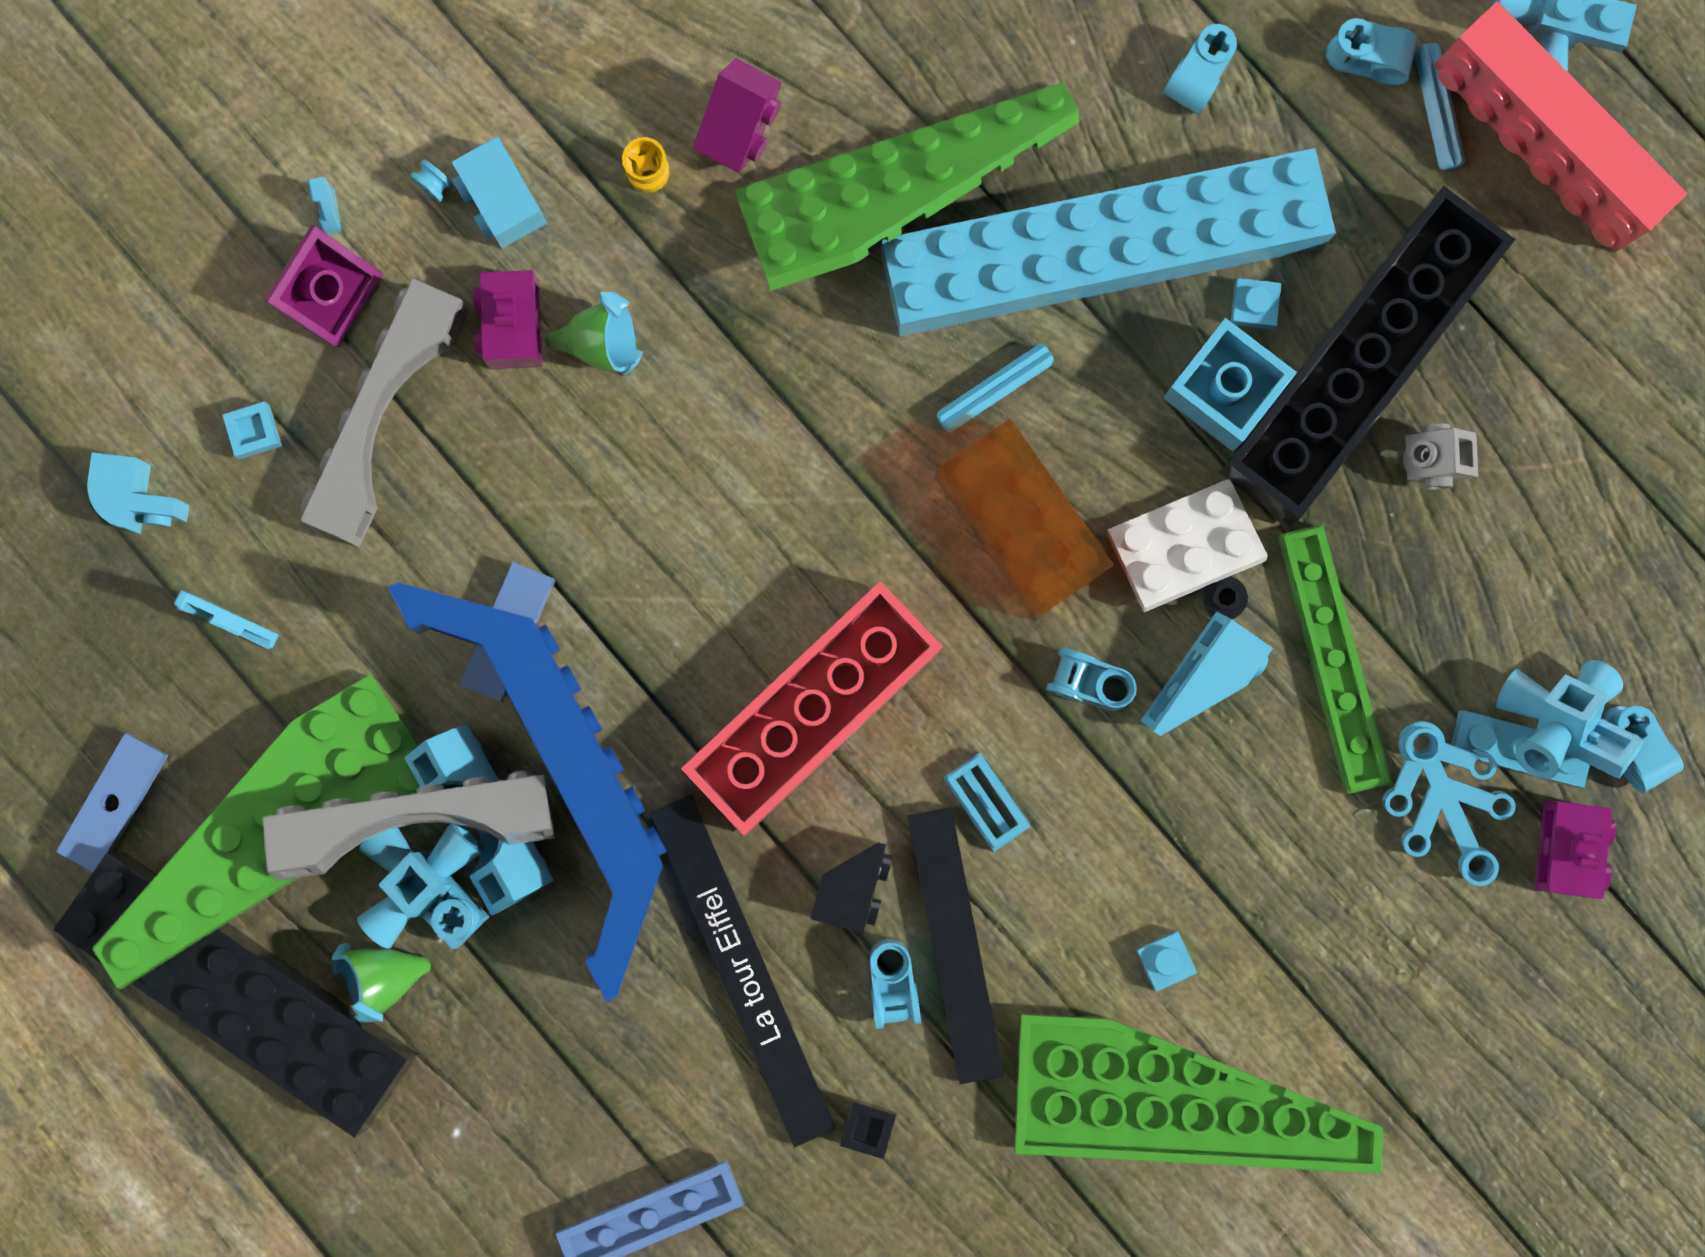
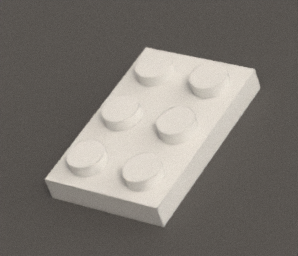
(1186, 545)

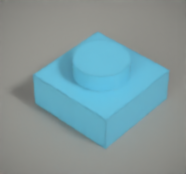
(1255, 303)
(252, 430)
(1166, 961)

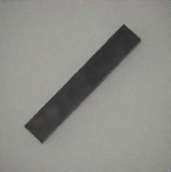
(955, 946)

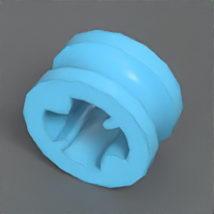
(431, 180)
(443, 929)

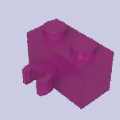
(738, 115)
(509, 319)
(1574, 850)

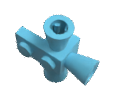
(1563, 23)
(1570, 721)
(418, 882)

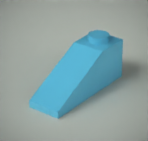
(1212, 670)

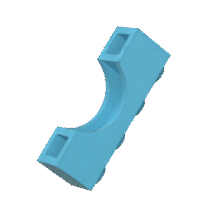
(503, 871)

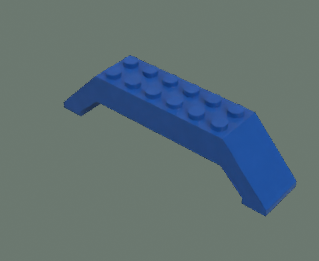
(572, 754)

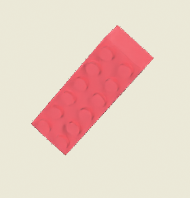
(1558, 129)
(812, 708)

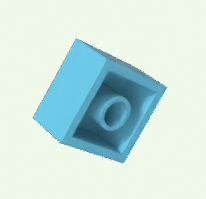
(1229, 385)

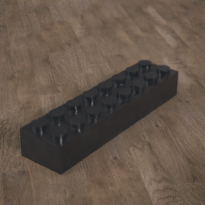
(1367, 356)
(254, 1006)

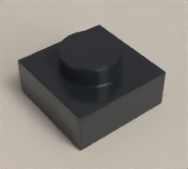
(868, 1129)

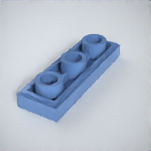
(523, 594)
(97, 825)

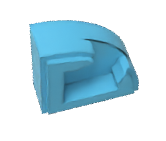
(325, 196)

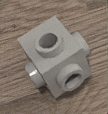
(1440, 456)

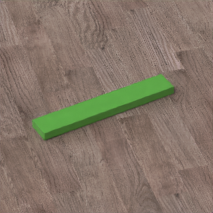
(1334, 659)

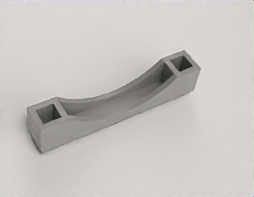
(421, 330)
(314, 840)

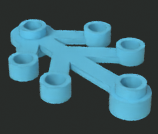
(1445, 796)

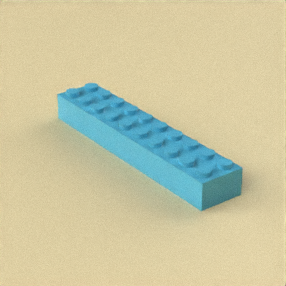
(1107, 242)

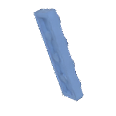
(654, 1215)

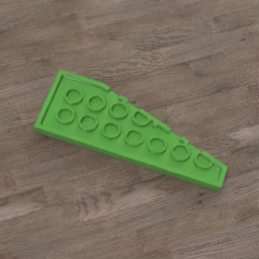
(845, 204)
(332, 752)
(1131, 1096)

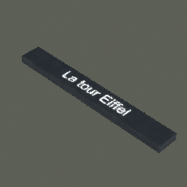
(743, 971)

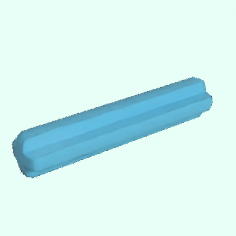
(1439, 109)
(995, 387)

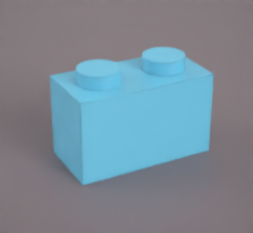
(499, 193)

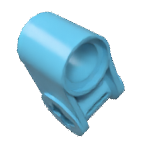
(1373, 50)
(1200, 71)
(1089, 680)
(1657, 757)
(893, 987)

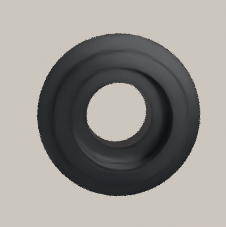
(1212, 603)

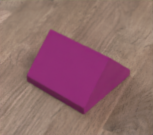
(323, 287)

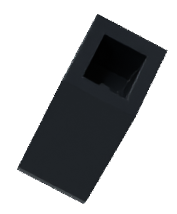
(849, 888)

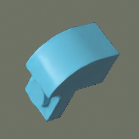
(120, 496)

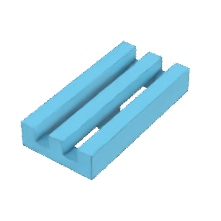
(964, 770)

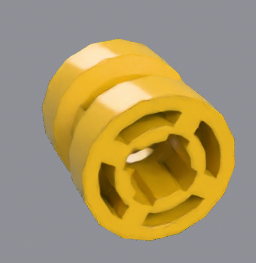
(645, 156)

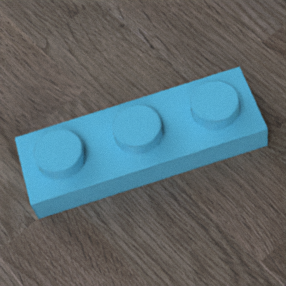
(1501, 740)

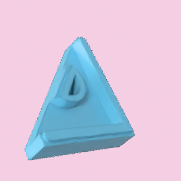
(226, 619)

